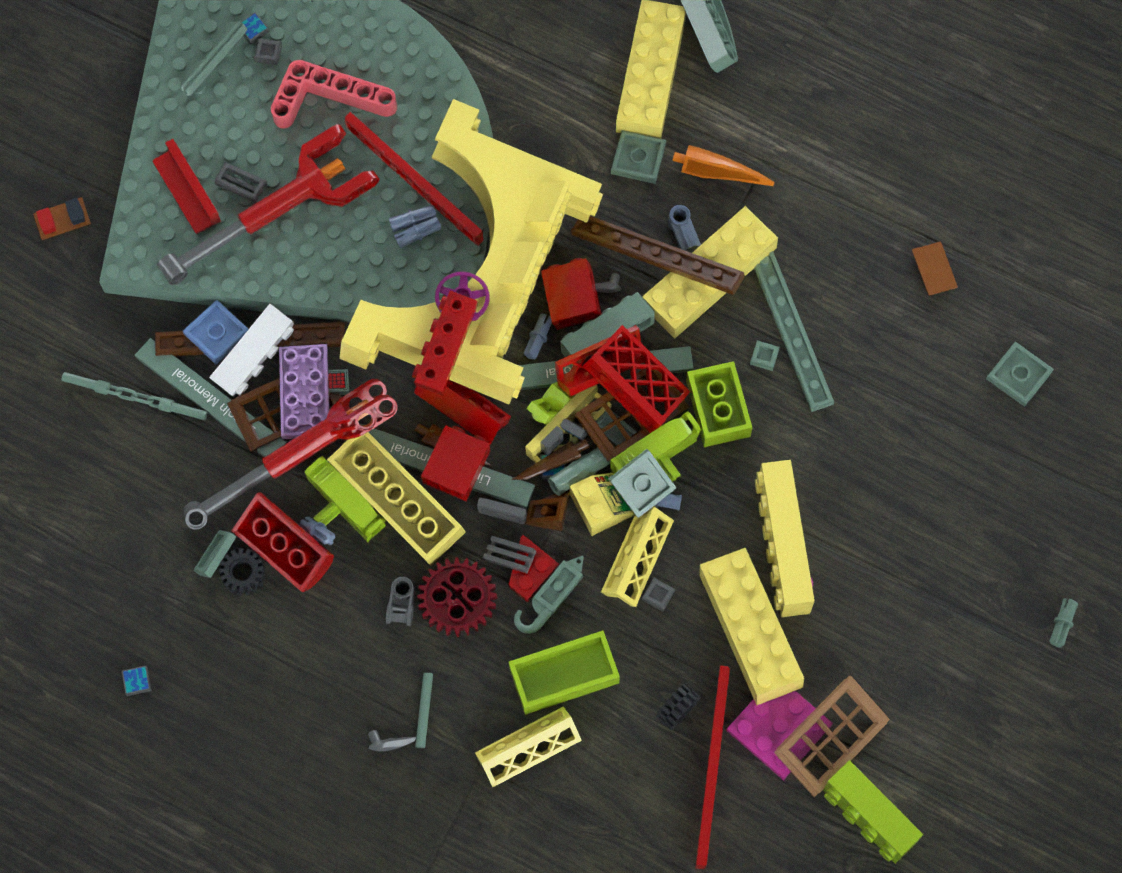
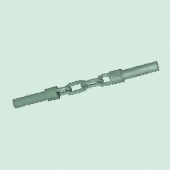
(104, 388)

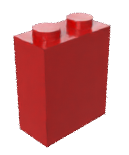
(571, 293)
(456, 462)

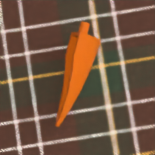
(715, 166)

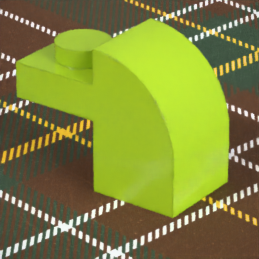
(550, 404)

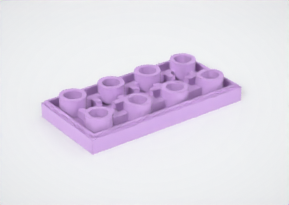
(303, 388)

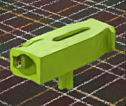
(662, 444)
(343, 500)

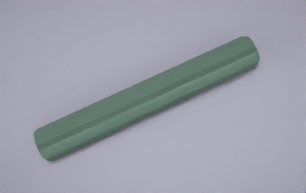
(213, 58)

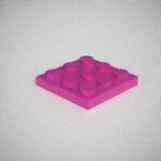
(767, 725)

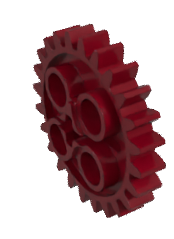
(441, 611)

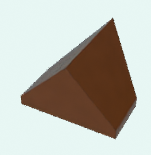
(548, 512)

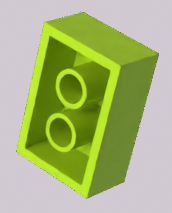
(719, 404)

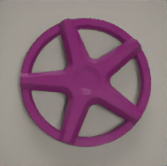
(464, 290)

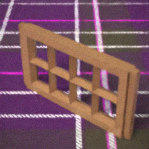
(864, 702)

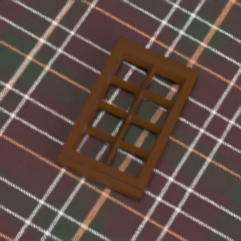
(245, 424)
(597, 433)

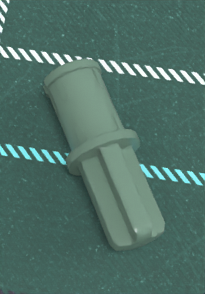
(1063, 622)

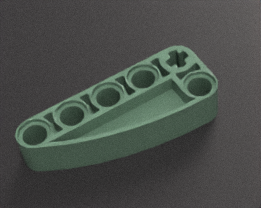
(712, 31)

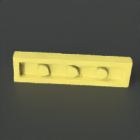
(578, 402)
(634, 551)
(527, 738)

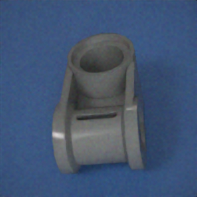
(401, 607)

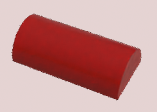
(283, 543)

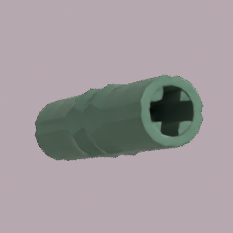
(577, 471)

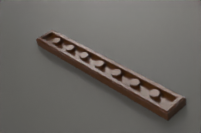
(659, 254)
(329, 333)

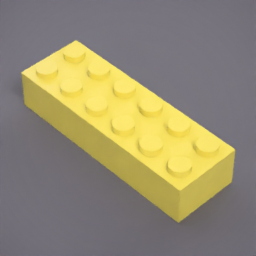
(651, 68)
(737, 244)
(397, 496)
(785, 537)
(751, 626)

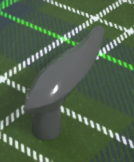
(611, 286)
(387, 744)

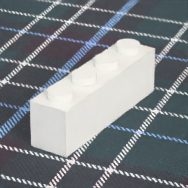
(252, 350)

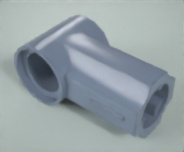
(683, 231)

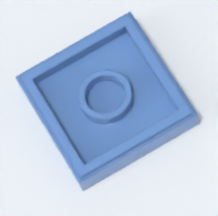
(215, 331)

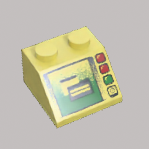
(599, 503)

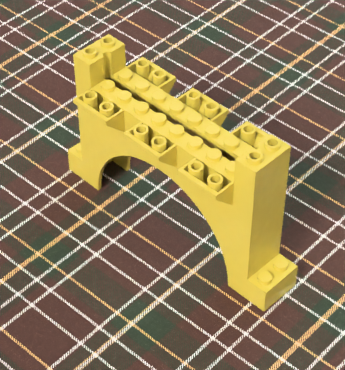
(524, 213)

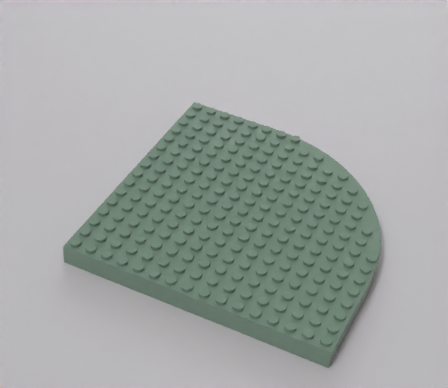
(317, 254)

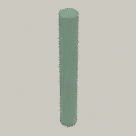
(424, 710)

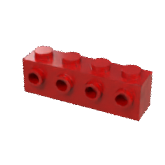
(445, 343)

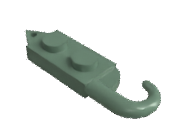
(552, 594)

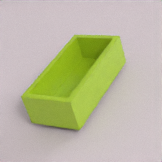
(564, 672)
(872, 812)

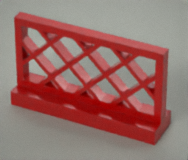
(628, 396)

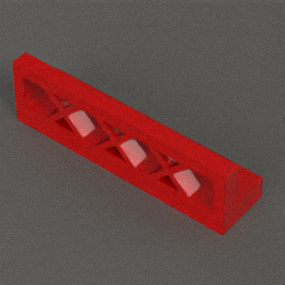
(579, 378)

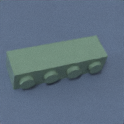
(629, 312)

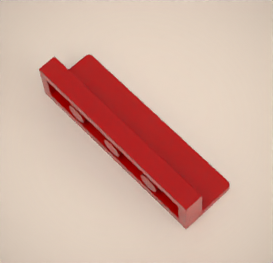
(186, 188)
(467, 409)

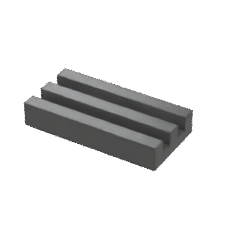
(237, 190)
(501, 510)
(499, 541)

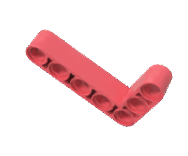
(329, 90)

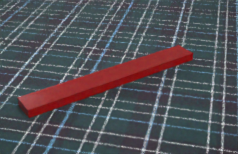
(414, 179)
(712, 768)

